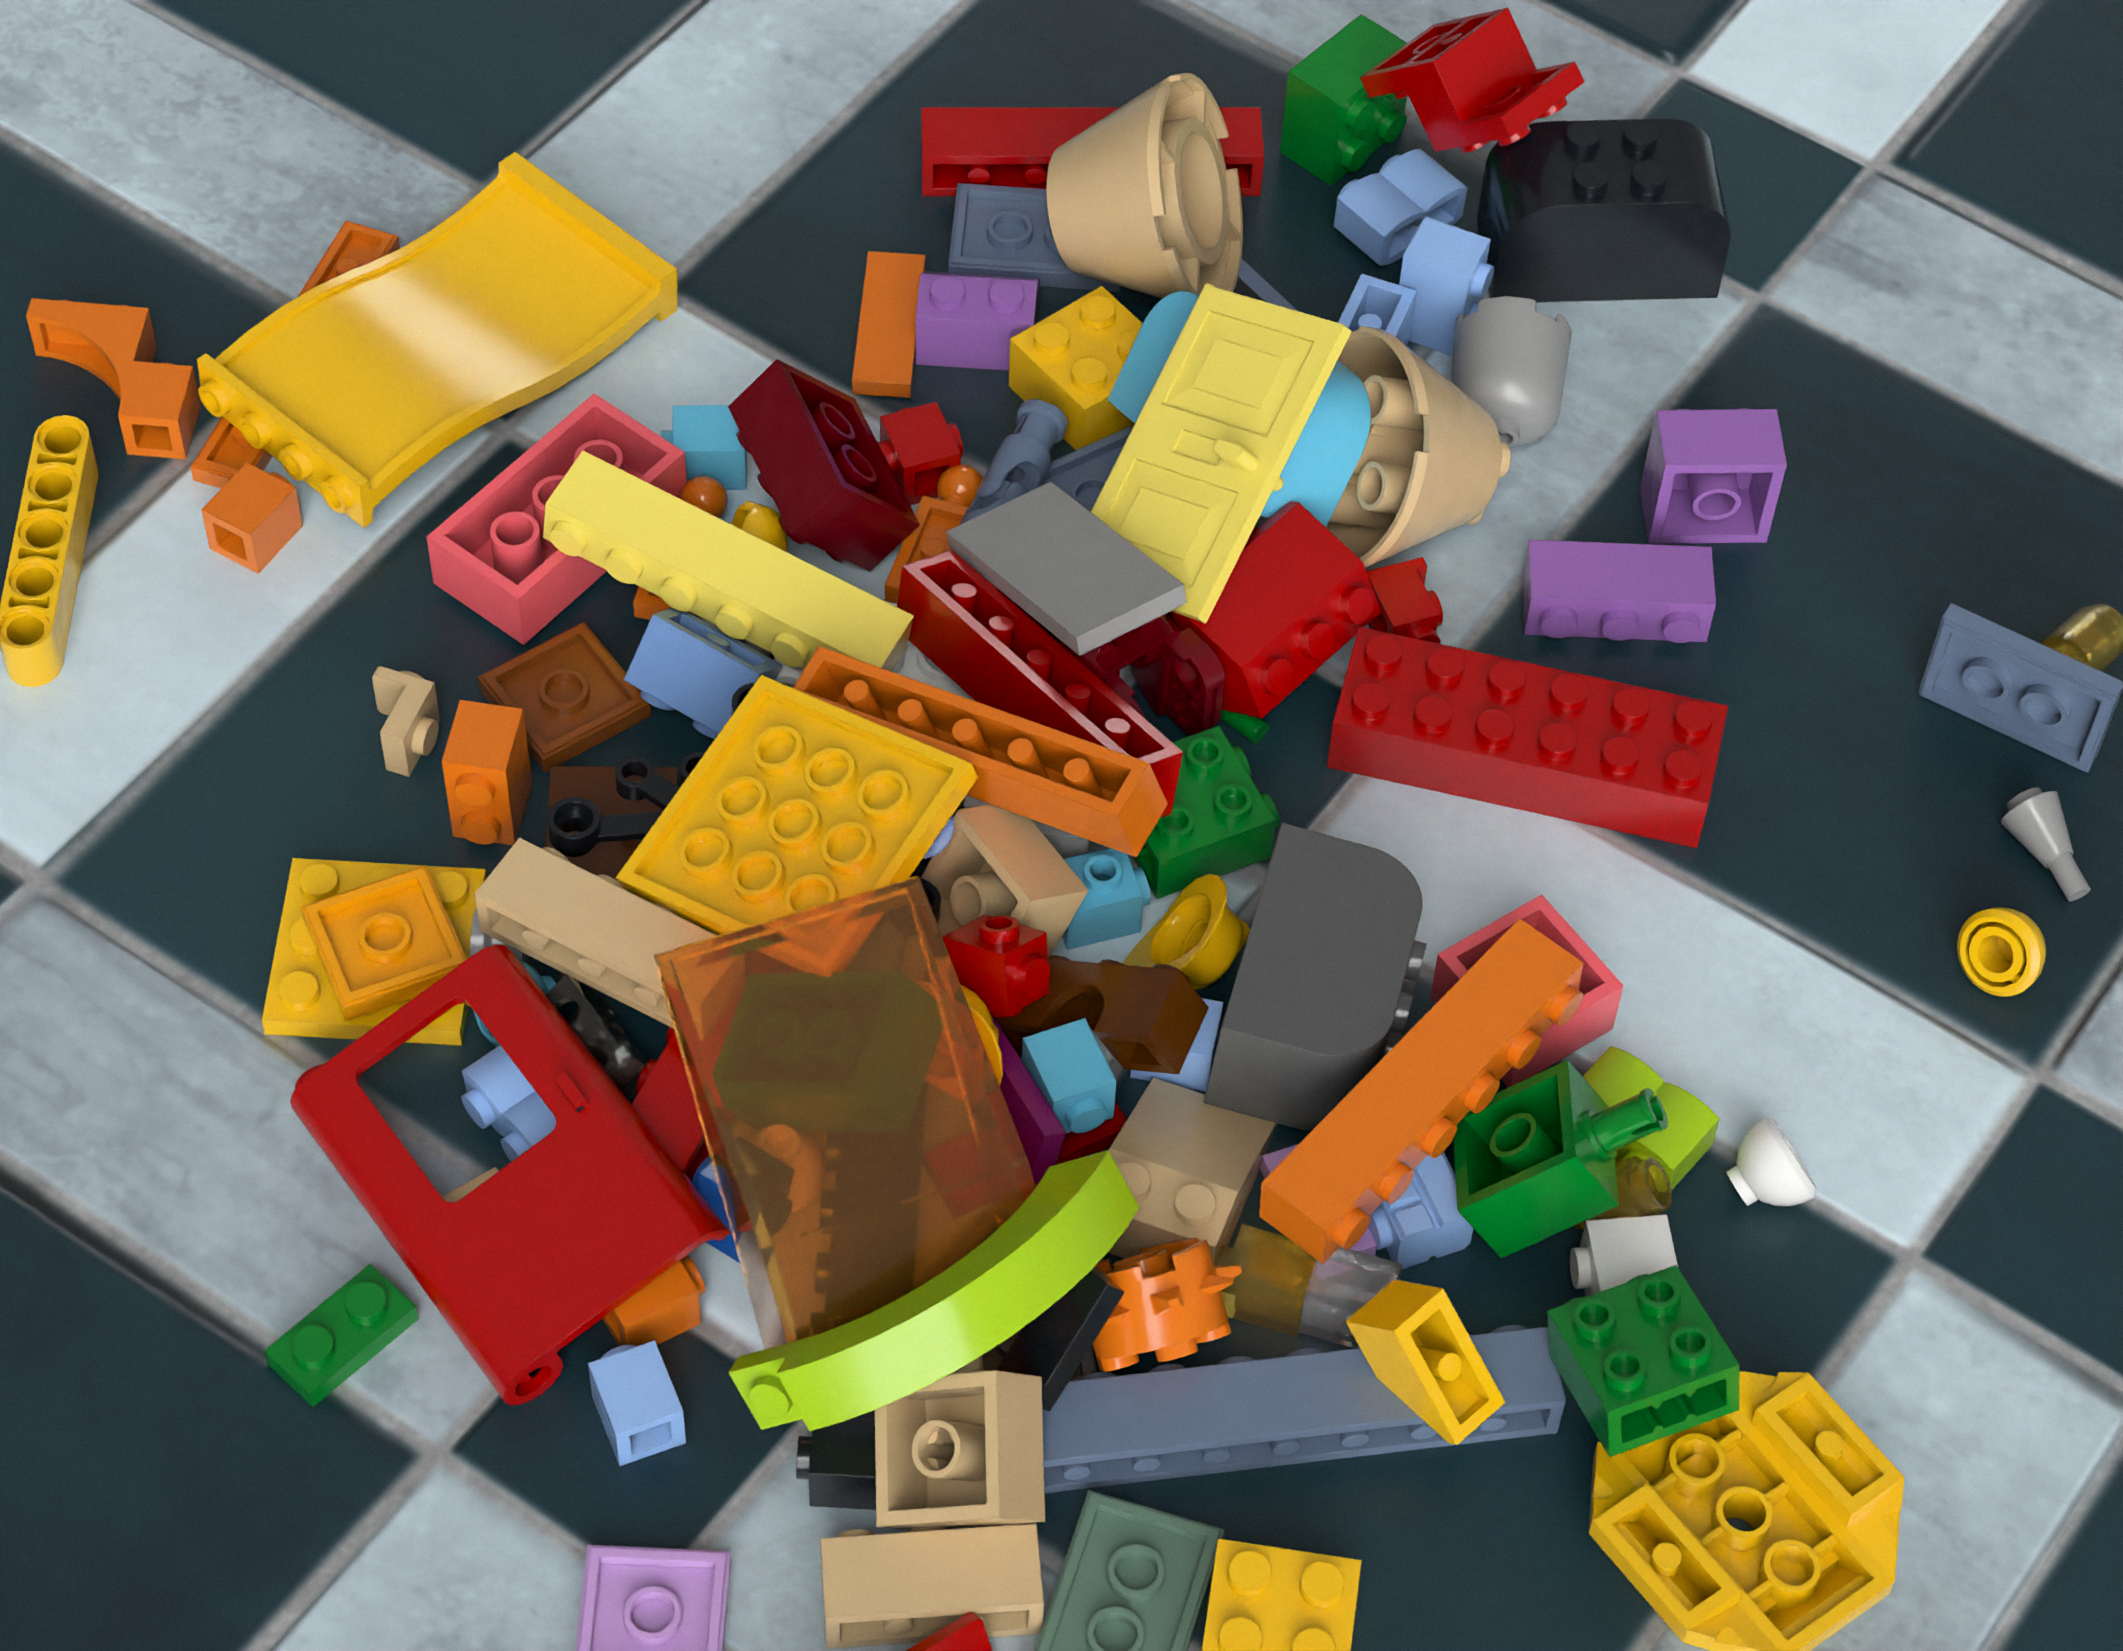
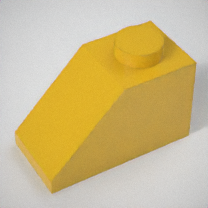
(1426, 1357)

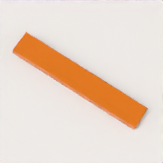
(226, 446)

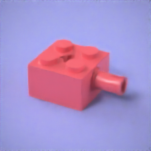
(1597, 983)

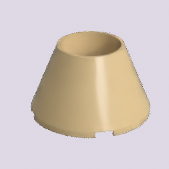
(1150, 194)

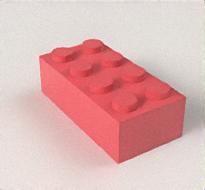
(494, 544)

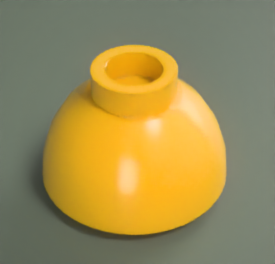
(2001, 951)

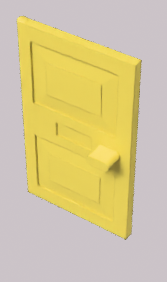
(1217, 437)

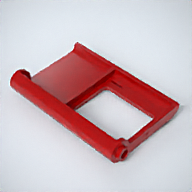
(550, 1233)

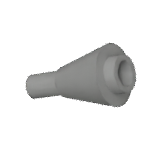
(2041, 828)

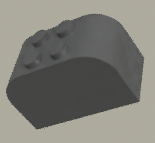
(1318, 980)

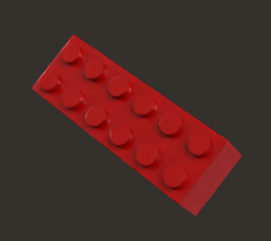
(1527, 737)

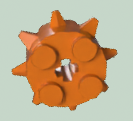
(1166, 1305)

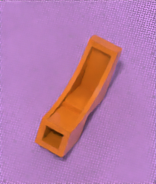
(119, 347)

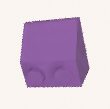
(972, 318)

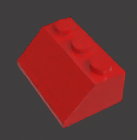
(1284, 610)

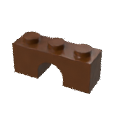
(1136, 1011)

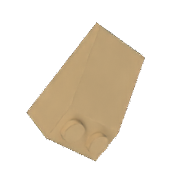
(1186, 1168)

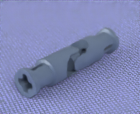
(1020, 457)

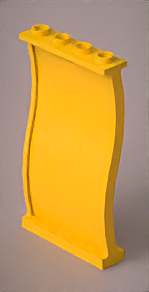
(437, 338)

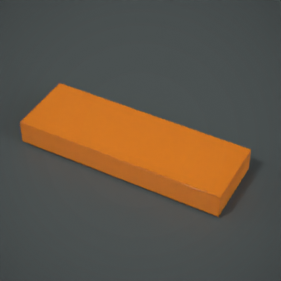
(887, 325)

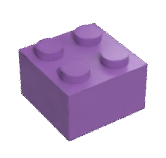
(1712, 476)

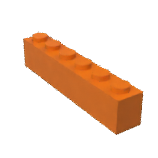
(1016, 760)
(1421, 1092)

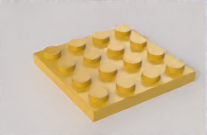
(794, 813)

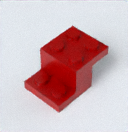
(1473, 81)

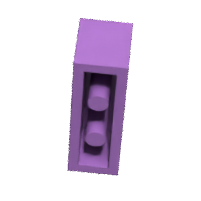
(1618, 591)

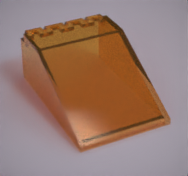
(843, 1105)

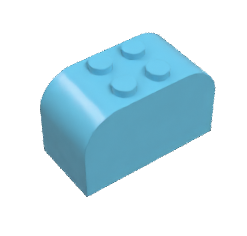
(1327, 445)

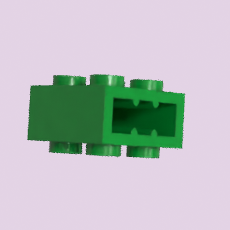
(1215, 818)
(1643, 1360)

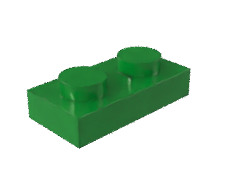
(341, 1335)

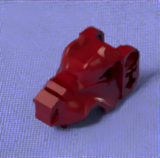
(1171, 667)

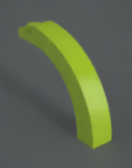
(954, 1316)

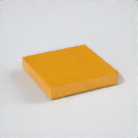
(383, 941)

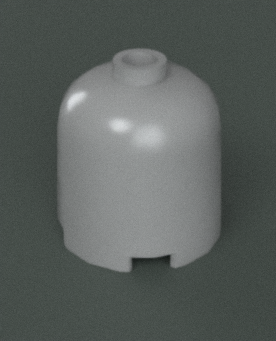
(1513, 365)

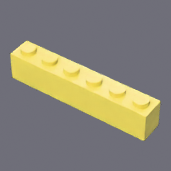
(717, 570)

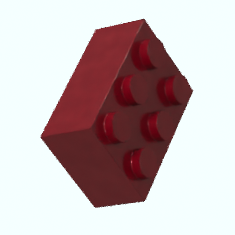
(822, 466)

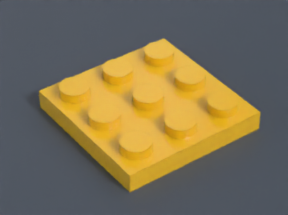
(298, 989)

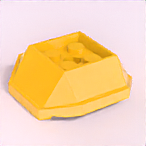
(1803, 1481)

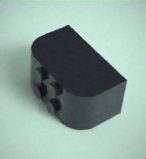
(1605, 212)

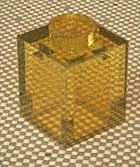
(1271, 1280)

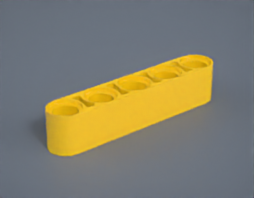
(47, 551)

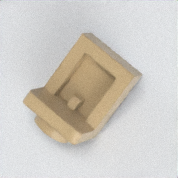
(411, 719)

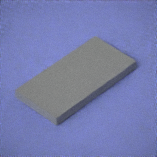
(1066, 568)

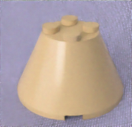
(1426, 454)

